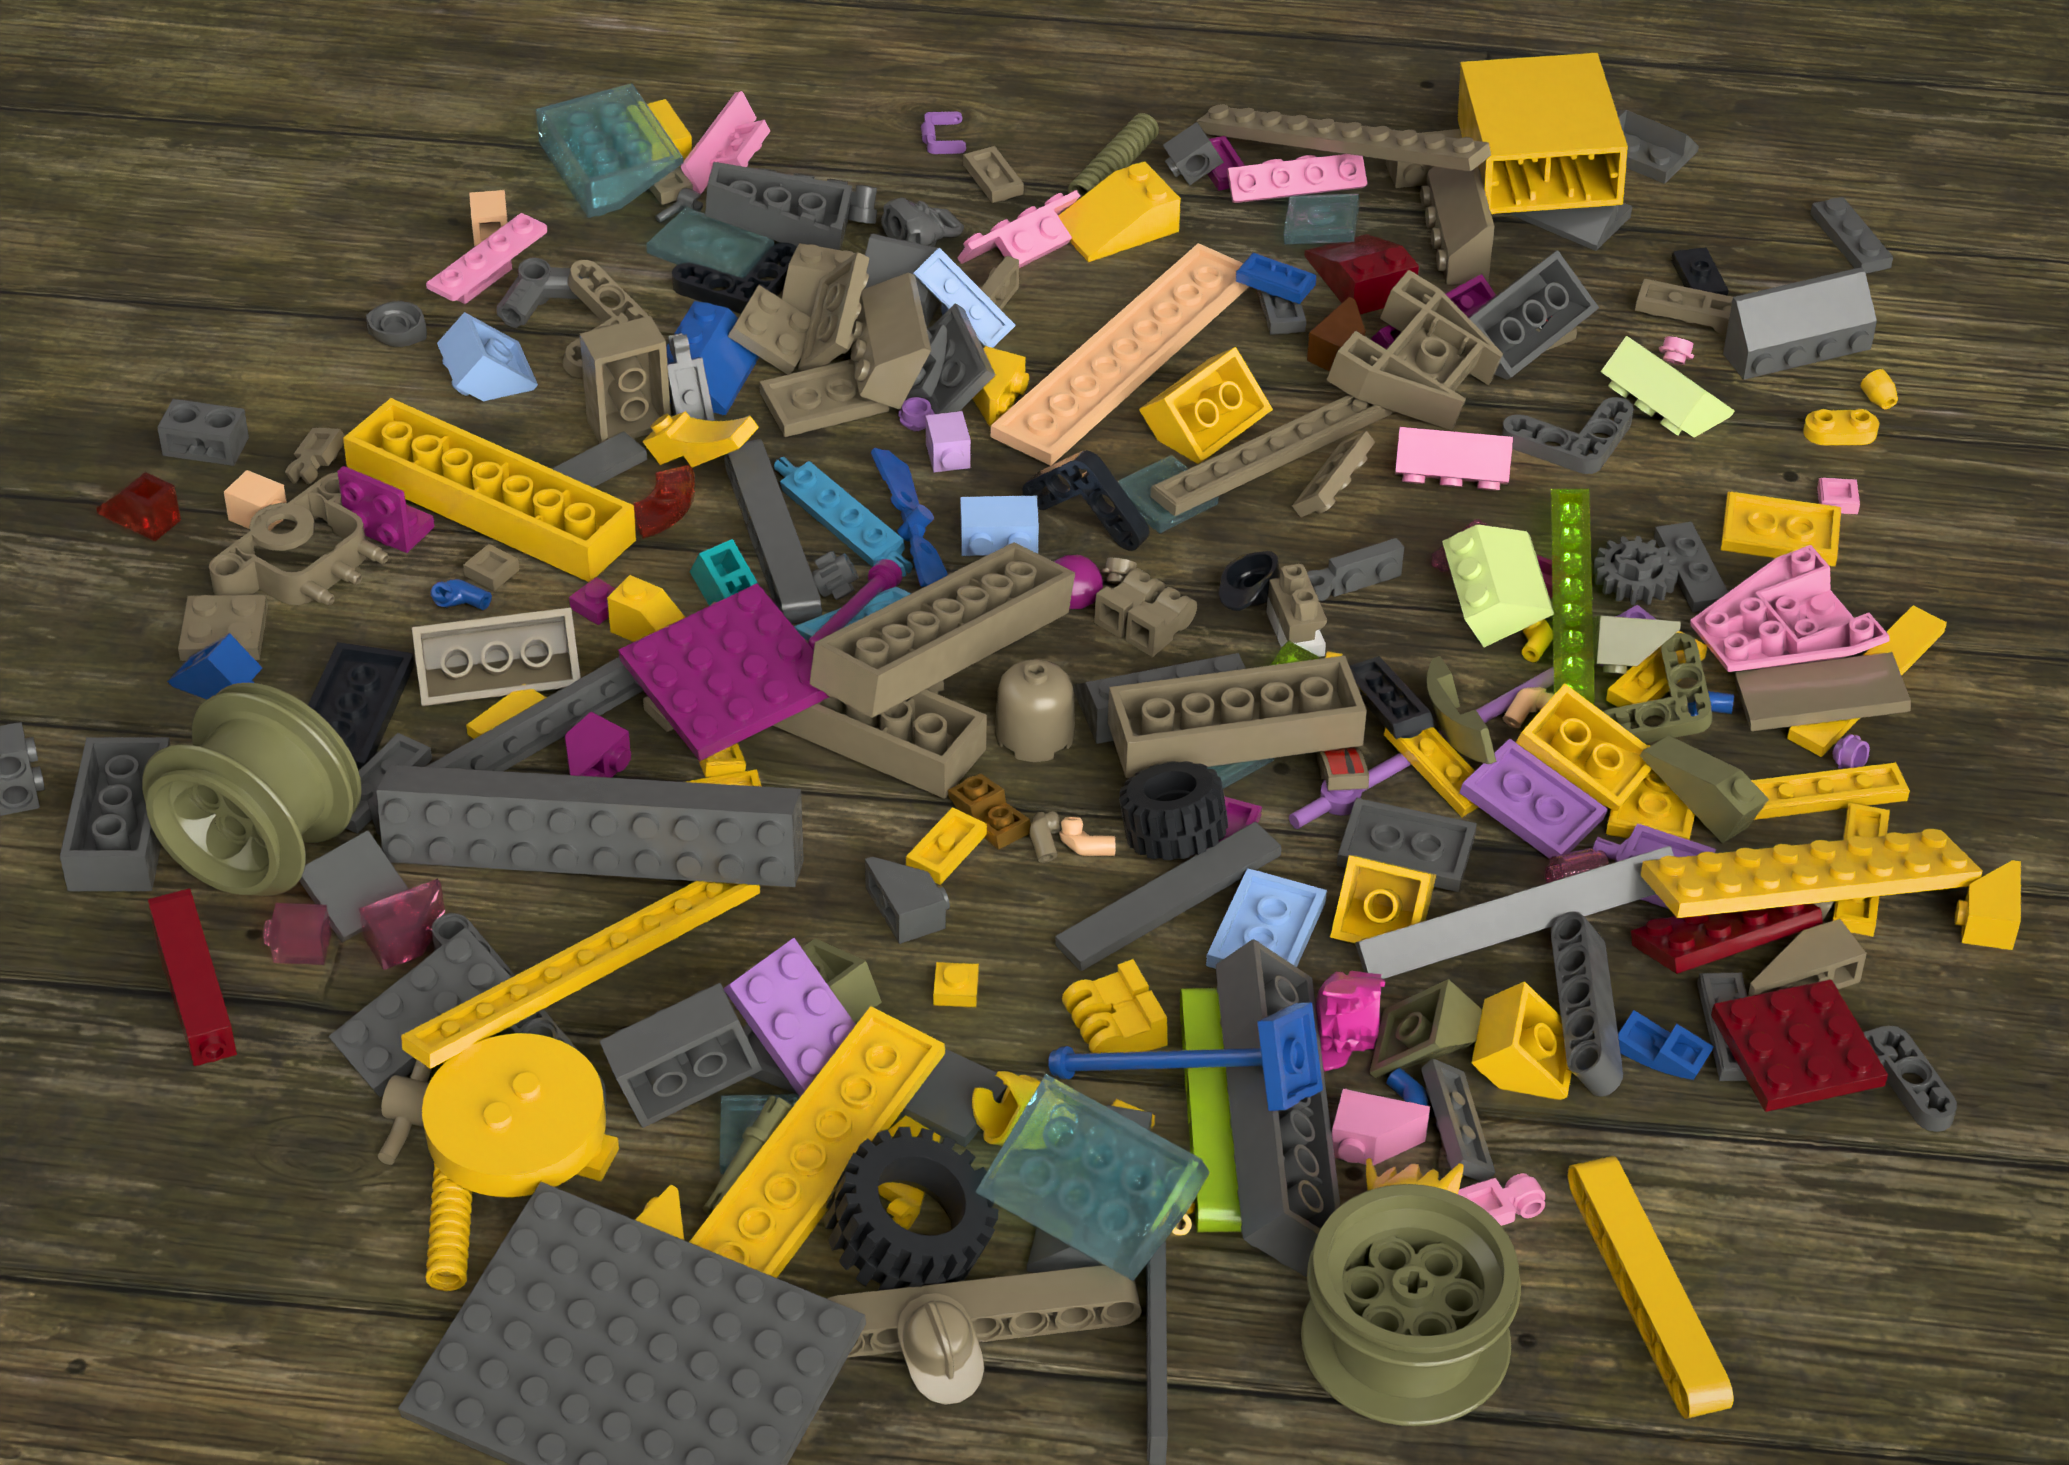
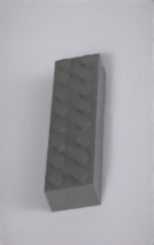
(1279, 1155)

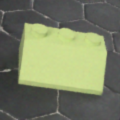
(1663, 390)
(1497, 581)

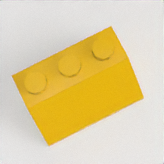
(1207, 407)

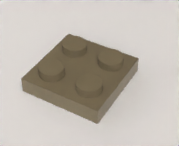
(772, 330)
(214, 616)

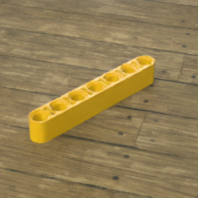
(1650, 1288)

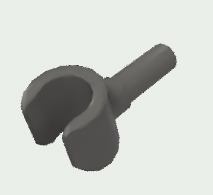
(686, 198)

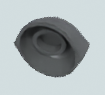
(397, 324)

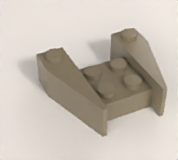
(1424, 362)

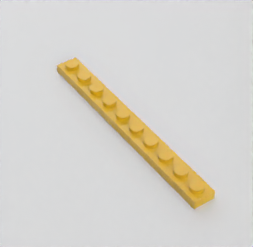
(571, 970)

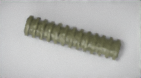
(1117, 154)

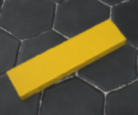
(1832, 790)
(1861, 913)

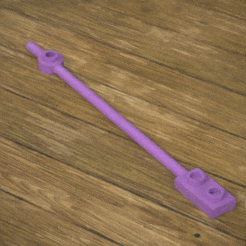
(1342, 801)

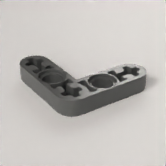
(1574, 446)
(1913, 1095)

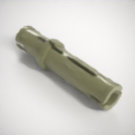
(754, 1139)

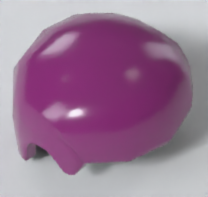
(1086, 581)

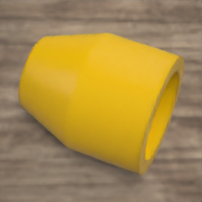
(1880, 389)

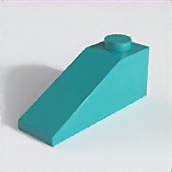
(721, 572)

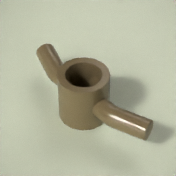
(403, 1104)

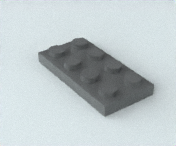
(431, 988)

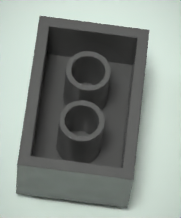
(680, 1055)

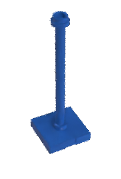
(1286, 1054)

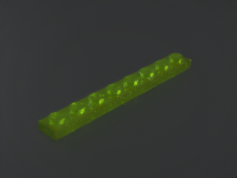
(1572, 591)

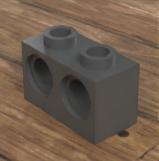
(203, 432)
(17, 776)

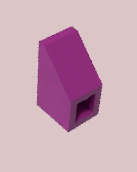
(597, 747)

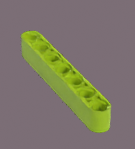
(1209, 1114)

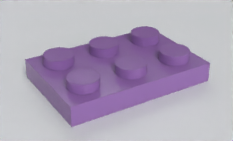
(1533, 800)
(792, 1013)

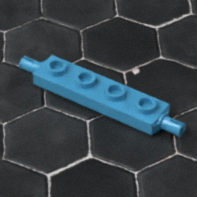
(841, 514)

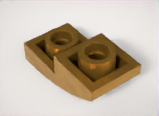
(987, 803)

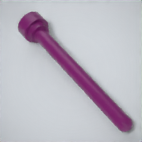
(881, 577)

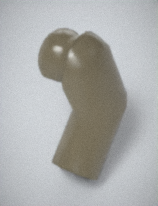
(1041, 837)

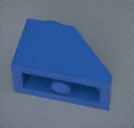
(215, 668)

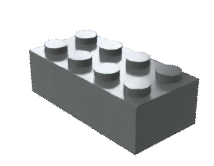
(108, 827)

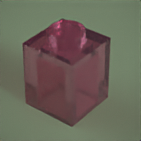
(298, 933)

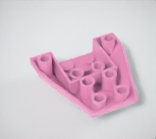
(1785, 618)

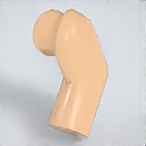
(1526, 701)
(1081, 842)

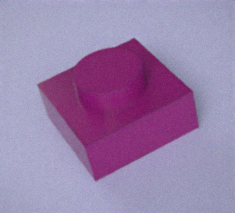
(592, 601)

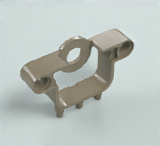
(243, 573)

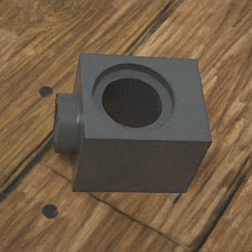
(1192, 154)

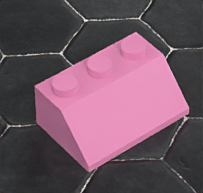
(1453, 458)

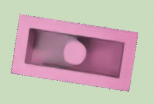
(1376, 1127)

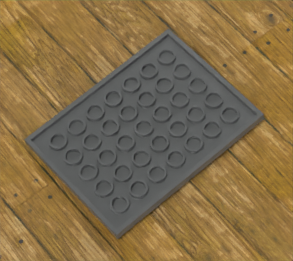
(628, 1349)

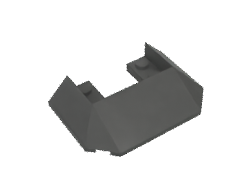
(1651, 151)

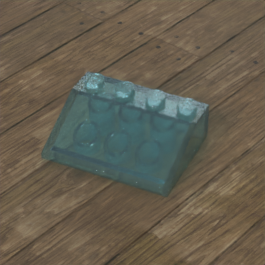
(606, 147)
(1093, 1178)

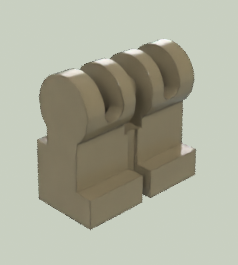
(1143, 611)

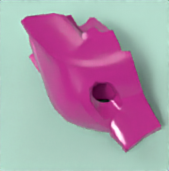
(1348, 1015)

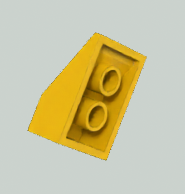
(1122, 213)
(1586, 748)

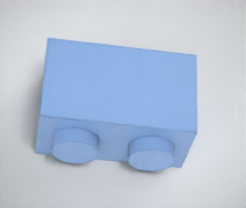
(996, 522)

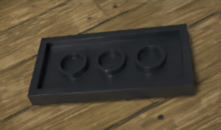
(361, 694)

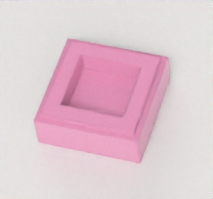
(1839, 493)

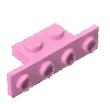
(728, 140)
(1296, 177)
(1028, 237)
(487, 260)

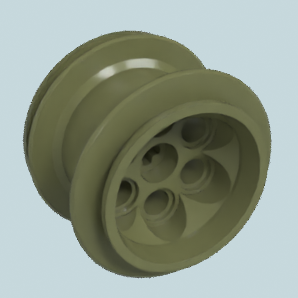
(251, 790)
(1410, 1305)

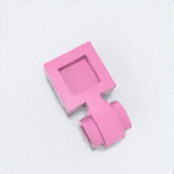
(1520, 1196)

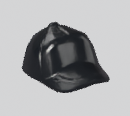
(1247, 580)

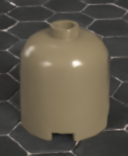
(1035, 710)

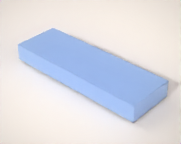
(953, 286)

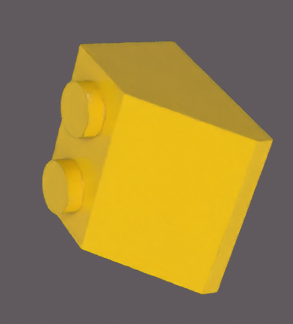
(1380, 899)
(1522, 1044)

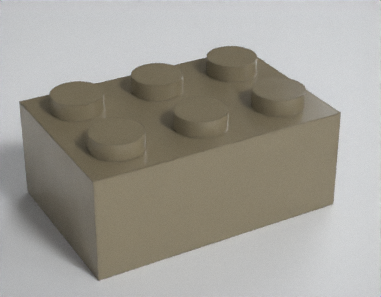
(625, 378)

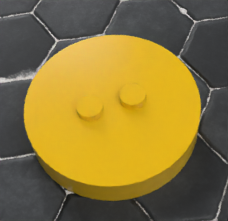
(514, 1114)

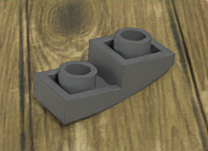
(931, 370)

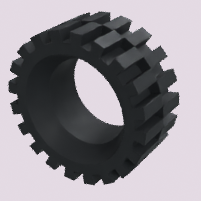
(886, 1249)

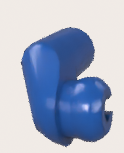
(459, 592)
(1407, 1087)

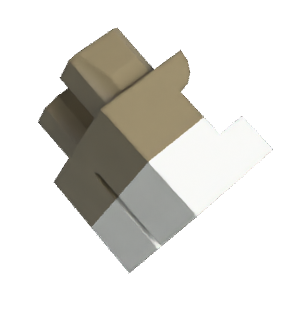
(1296, 610)

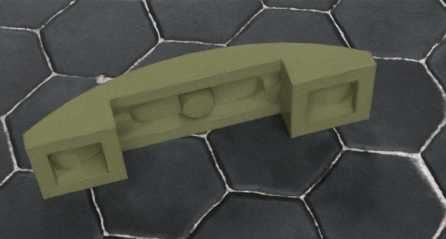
(1463, 732)

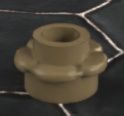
(1117, 569)

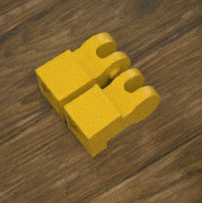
(1117, 1012)

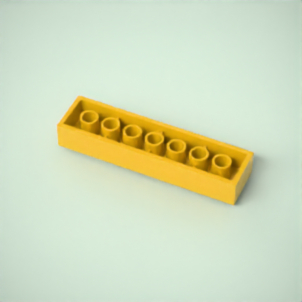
(492, 489)

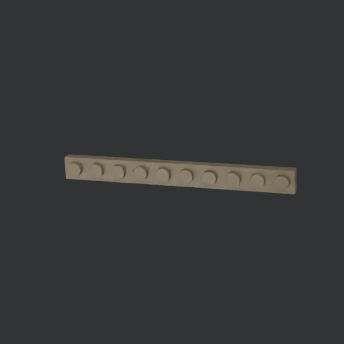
(1345, 137)

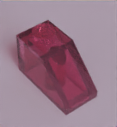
(402, 923)

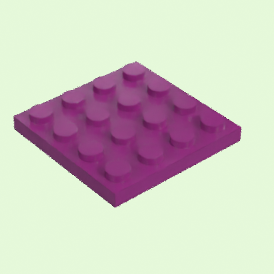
(725, 671)

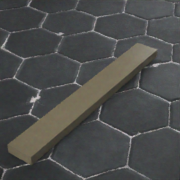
(1265, 453)

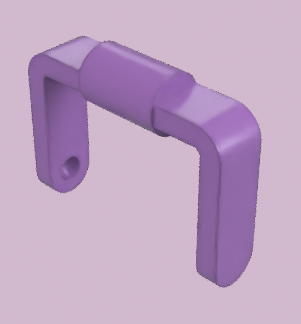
(929, 136)

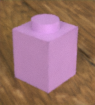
(948, 441)

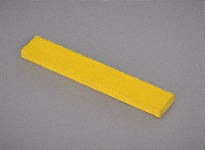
(1908, 641)

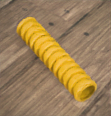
(448, 1234)

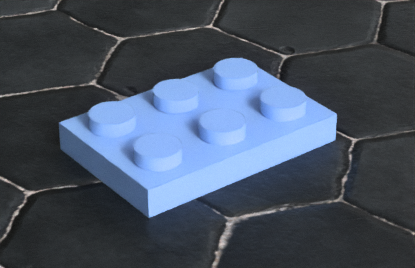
(1271, 912)

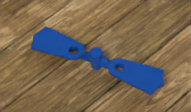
(914, 515)

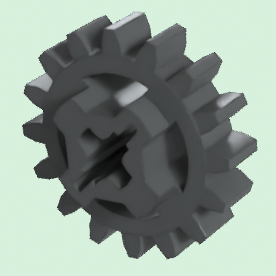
(1635, 570)

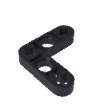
(698, 281)
(1127, 530)

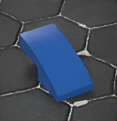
(1653, 1046)

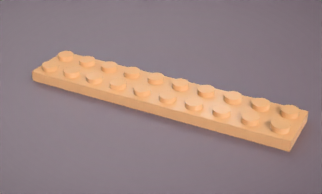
(1120, 356)

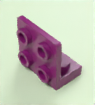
(383, 510)

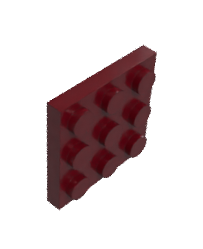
(1798, 1045)

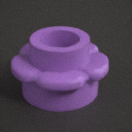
(914, 413)
(1851, 752)

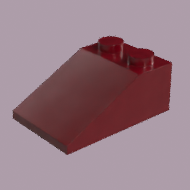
(1362, 269)

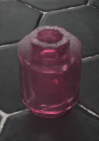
(1574, 863)

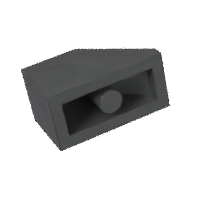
(906, 898)

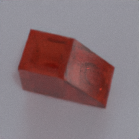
(143, 506)

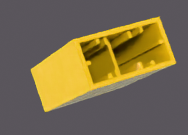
(1547, 132)

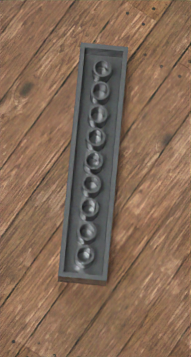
(591, 825)

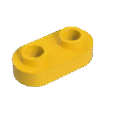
(1841, 427)

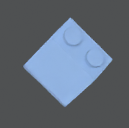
(484, 360)

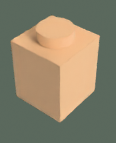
(487, 213)
(251, 494)

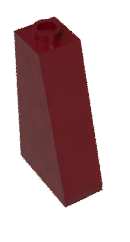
(191, 977)

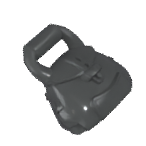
(919, 222)

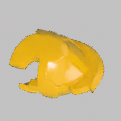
(1000, 1118)

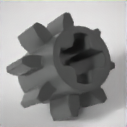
(834, 575)

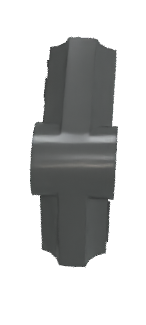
(533, 287)

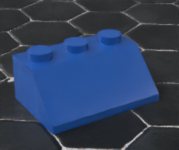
(724, 360)

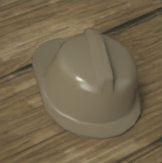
(940, 1348)

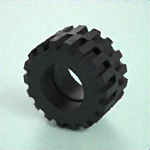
(1173, 810)

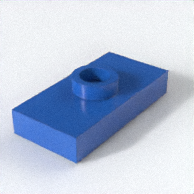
(1276, 278)

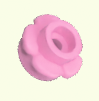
(1676, 350)

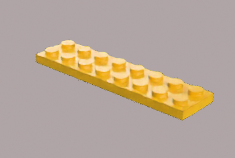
(1809, 873)
(795, 1171)

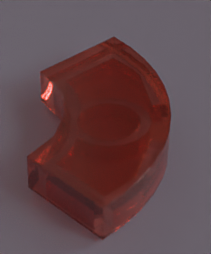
(667, 502)

